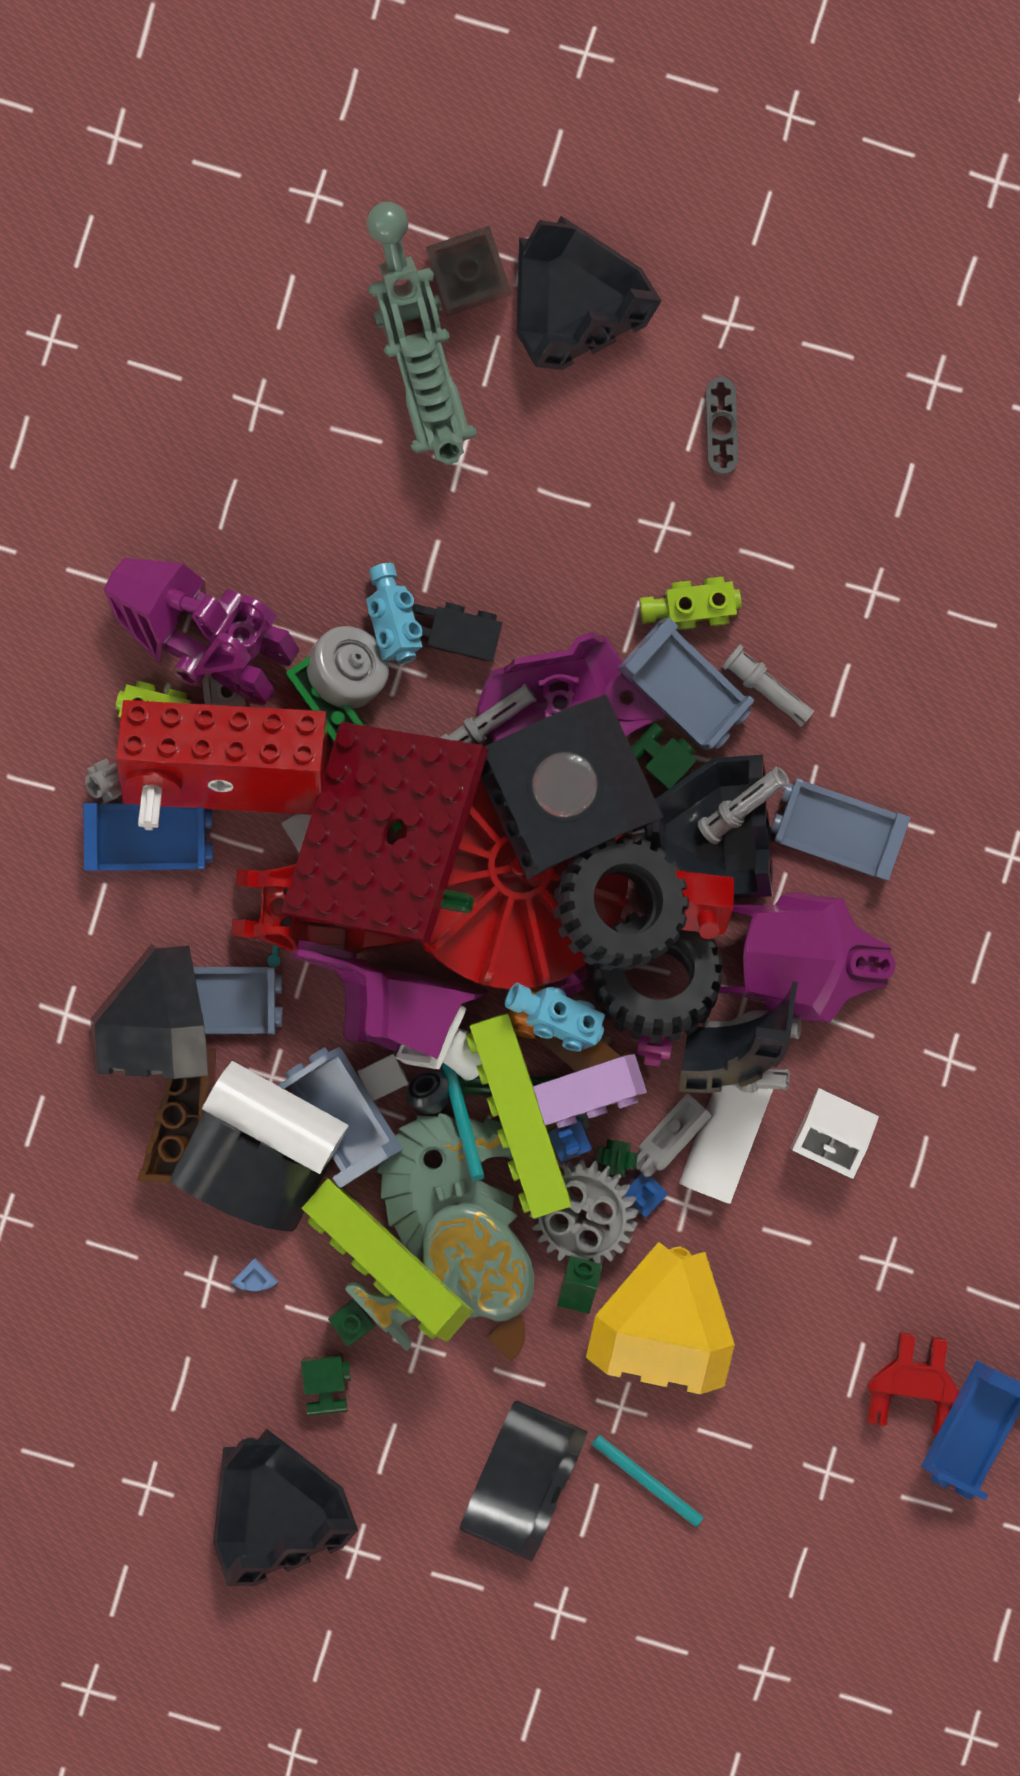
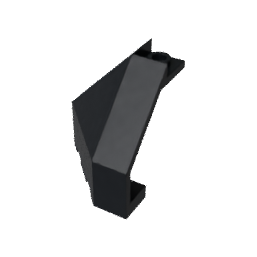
(576, 294)
(742, 851)
(152, 1020)
(275, 1511)

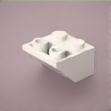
(835, 1133)

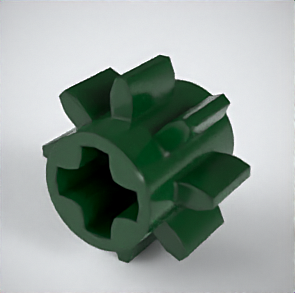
(617, 1157)

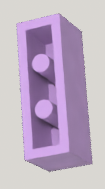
(590, 1091)

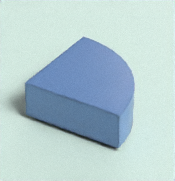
(254, 1277)

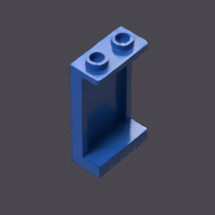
(118, 843)
(974, 1431)

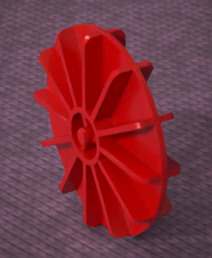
(512, 921)

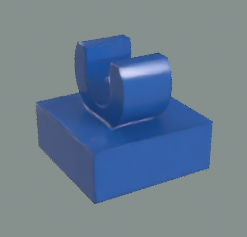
(570, 1140)
(647, 1194)

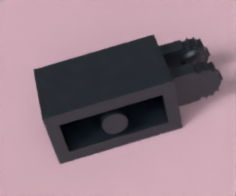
(462, 632)

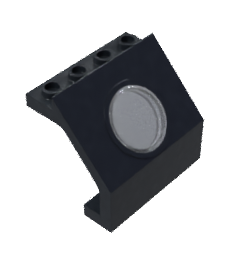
(567, 785)

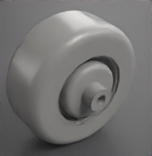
(347, 667)

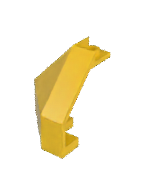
(665, 1324)

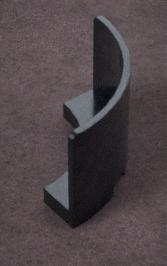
(737, 1052)
(244, 1176)
(523, 1480)

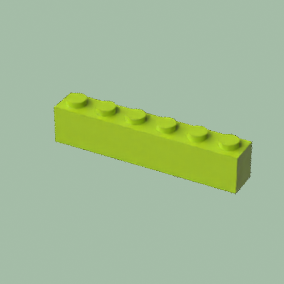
(520, 1116)
(387, 1260)

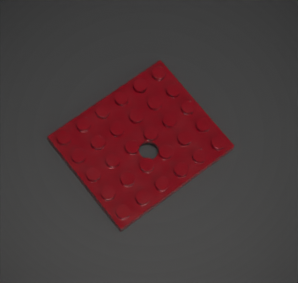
(347, 866)

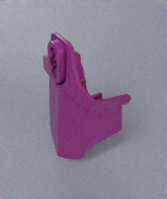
(564, 681)
(817, 946)
(391, 1004)

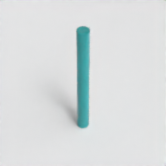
(463, 1124)
(647, 1480)

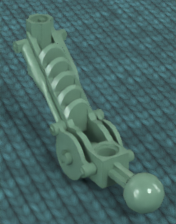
(430, 391)

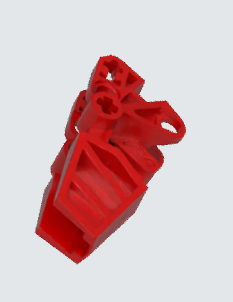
(286, 930)

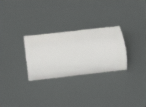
(275, 1117)
(724, 1142)

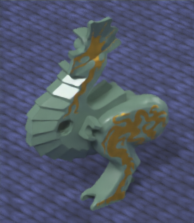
(452, 1223)

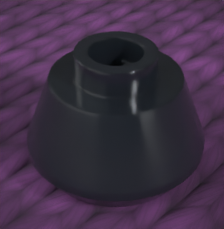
(428, 1092)

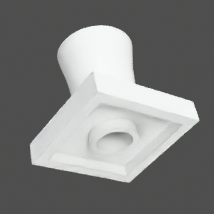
(454, 1053)

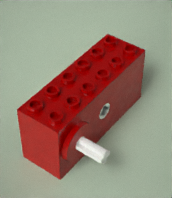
(220, 758)

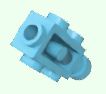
(393, 616)
(566, 1025)

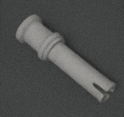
(755, 676)
(471, 727)
(732, 813)

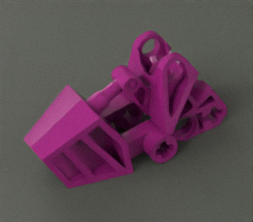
(149, 598)

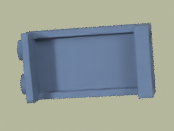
(685, 686)
(840, 829)
(240, 999)
(337, 1090)

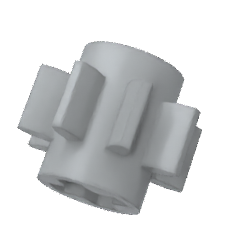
(103, 781)

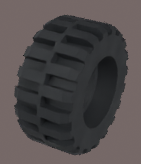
(654, 878)
(667, 1016)

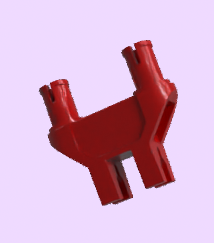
(913, 1379)

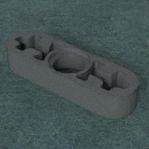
(712, 401)

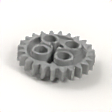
(596, 1188)

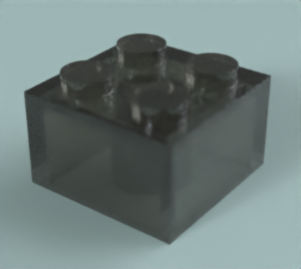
(468, 271)

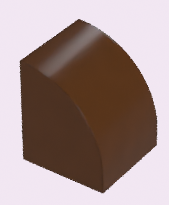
(509, 1336)

